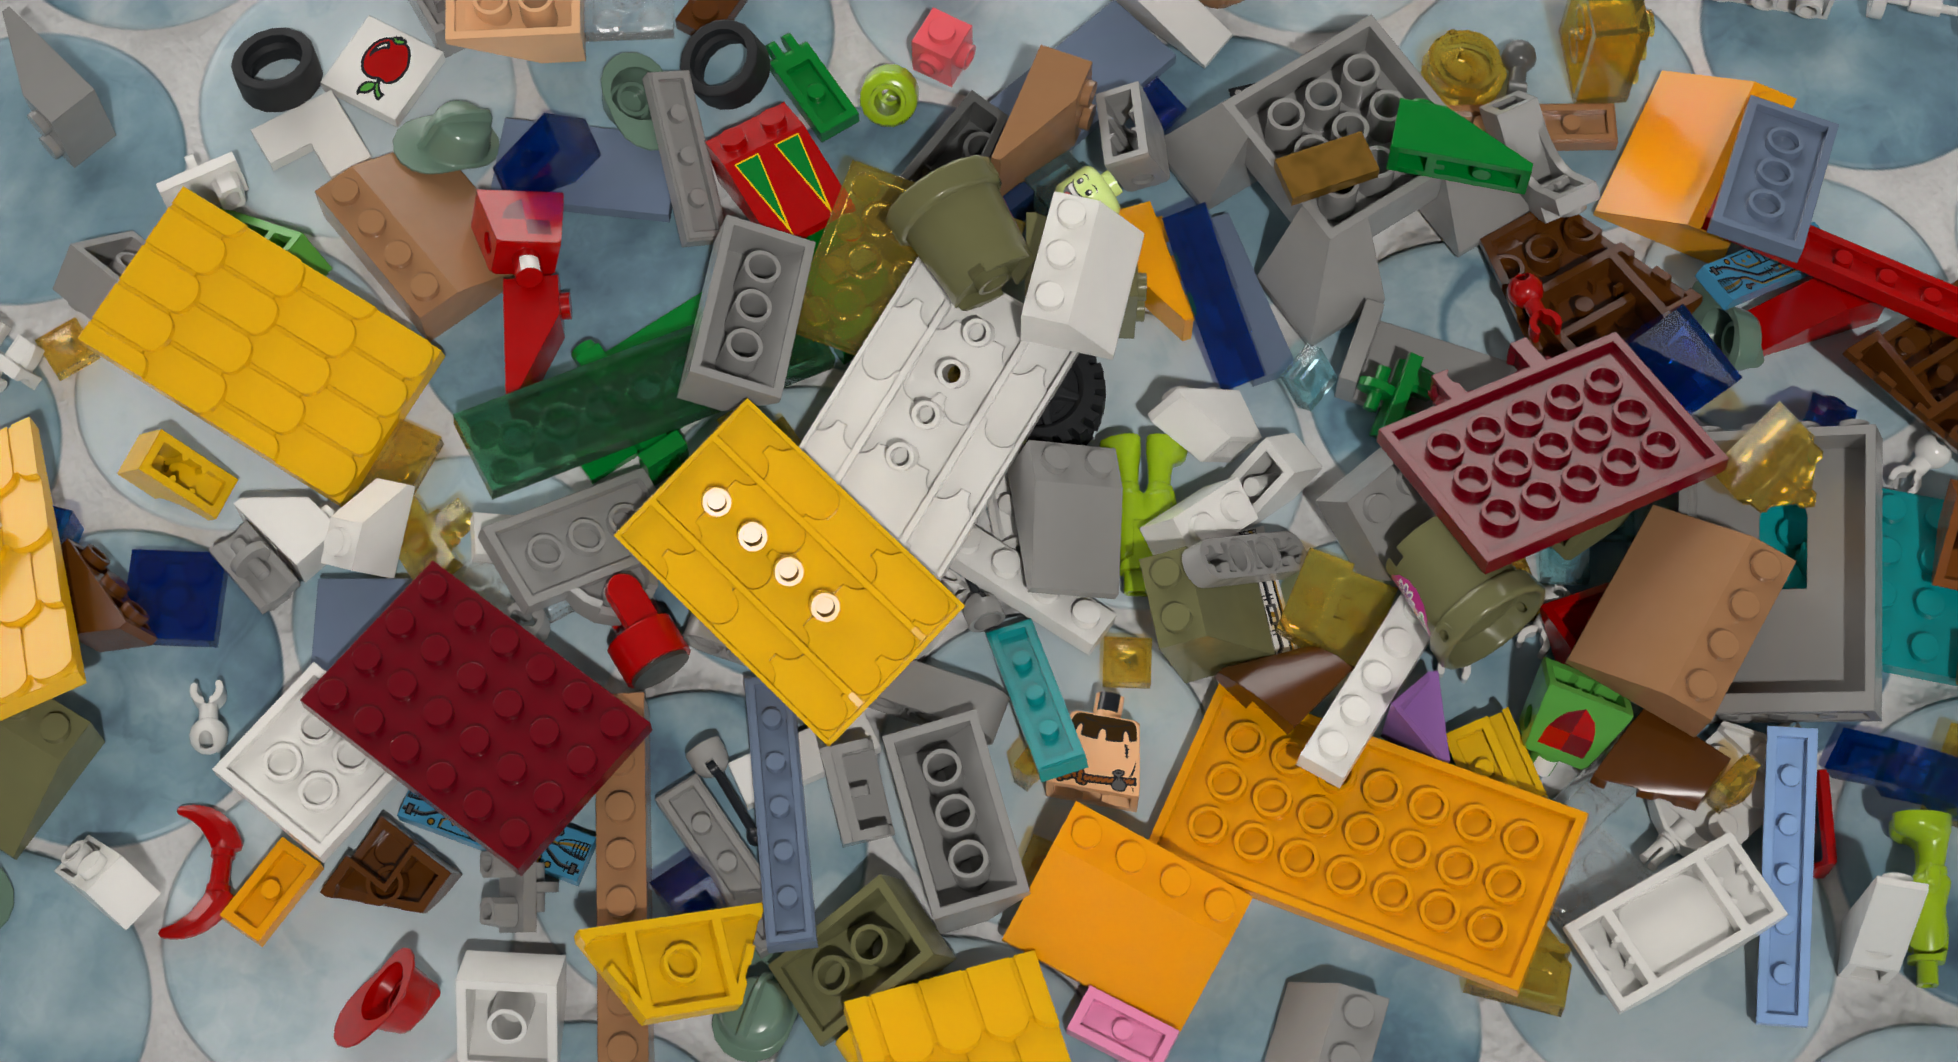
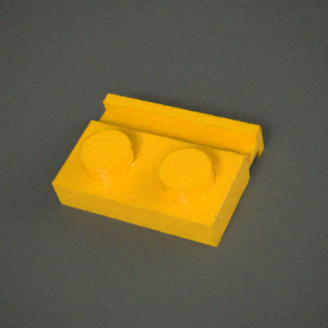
(1495, 750)

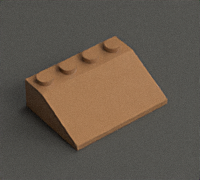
(413, 239)
(1680, 616)

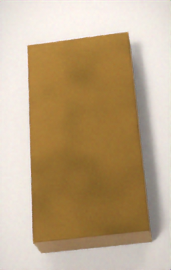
(1326, 168)

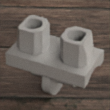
(255, 568)
(518, 895)

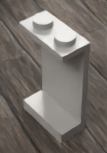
(1384, 343)

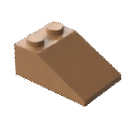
(1046, 115)

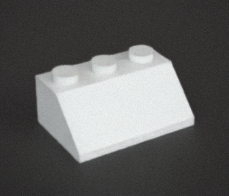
(1081, 277)

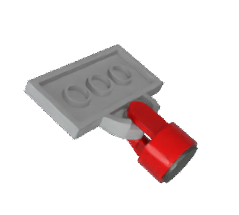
(572, 556)

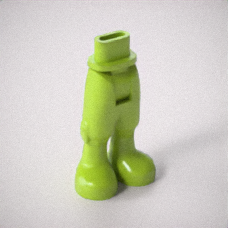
(1138, 506)
(1929, 837)

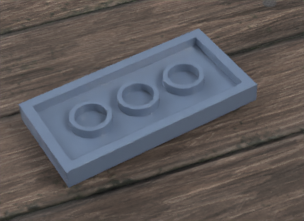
(1773, 179)

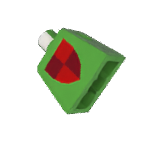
(1570, 717)

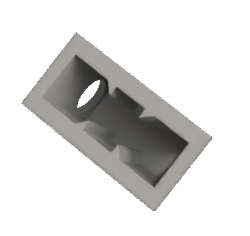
(1135, 154)

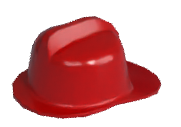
(388, 1001)

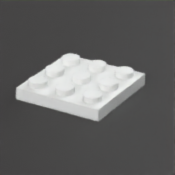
(304, 773)

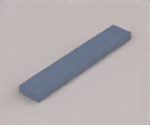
(780, 821)

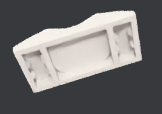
(1675, 922)

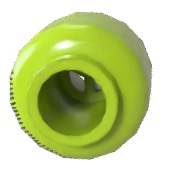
(888, 110)

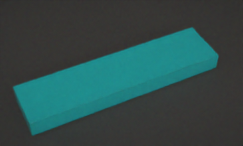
(1037, 700)

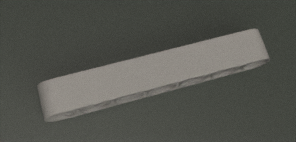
(916, 695)

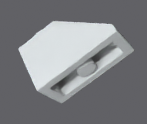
(1276, 473)
(291, 528)
(370, 529)

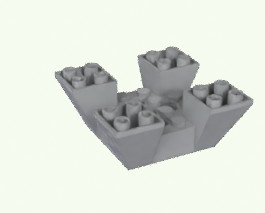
(1328, 252)

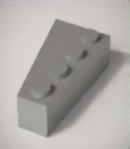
(1373, 514)

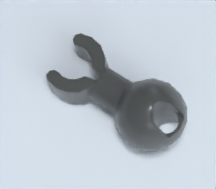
(1518, 59)

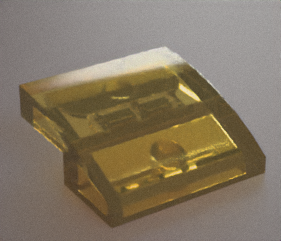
(1335, 607)

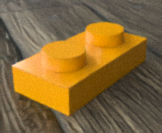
(272, 891)

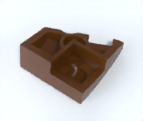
(1286, 683)
(392, 872)

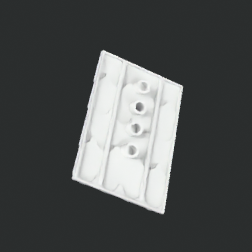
(927, 448)

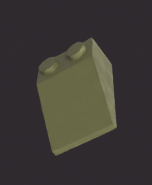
(39, 763)
(863, 948)

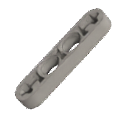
(1243, 559)

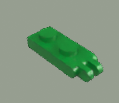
(811, 88)

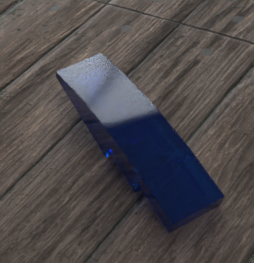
(1214, 296)
(1897, 769)

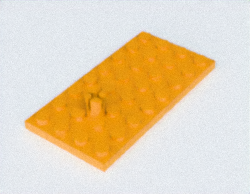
(1395, 856)

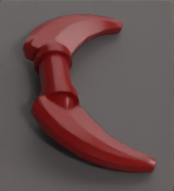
(224, 844)

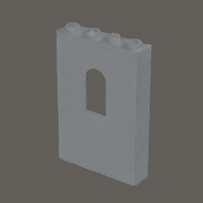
(1820, 643)

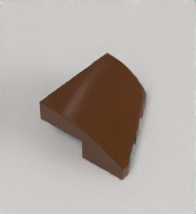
(1662, 763)

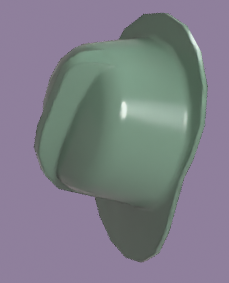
(626, 99)
(448, 141)
(1732, 330)
(762, 1020)

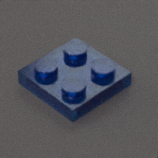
(180, 594)

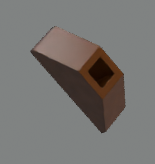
(100, 602)

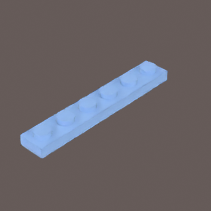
(1788, 871)

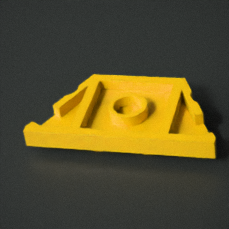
(676, 962)

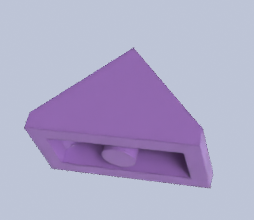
(1418, 719)

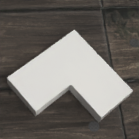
(313, 126)

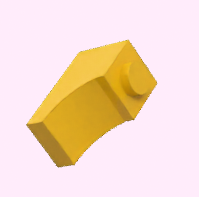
(177, 474)

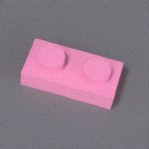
(1120, 1029)

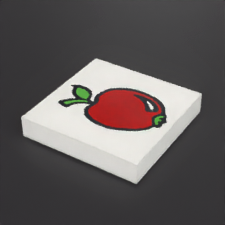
(383, 71)

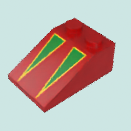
(776, 172)

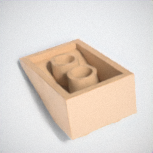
(519, 28)

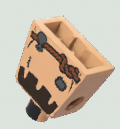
(1111, 756)

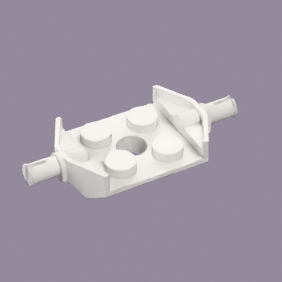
(1688, 830)

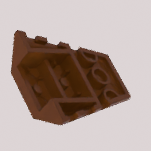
(1584, 279)
(1918, 371)

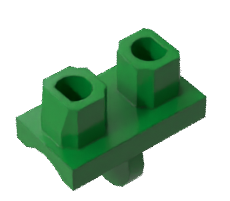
(1406, 380)

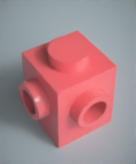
(943, 47)

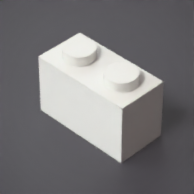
(1207, 513)

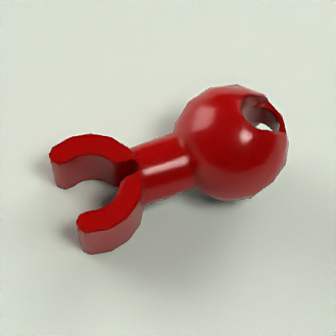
(1526, 293)

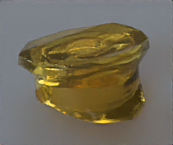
(1464, 68)

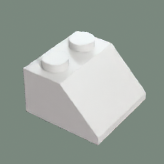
(510, 1007)

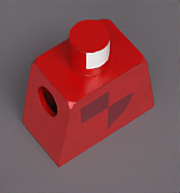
(519, 232)

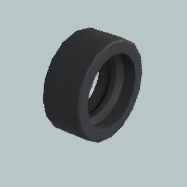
(270, 47)
(746, 84)

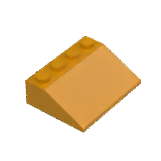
(1680, 160)
(1127, 917)

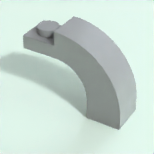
(1553, 186)

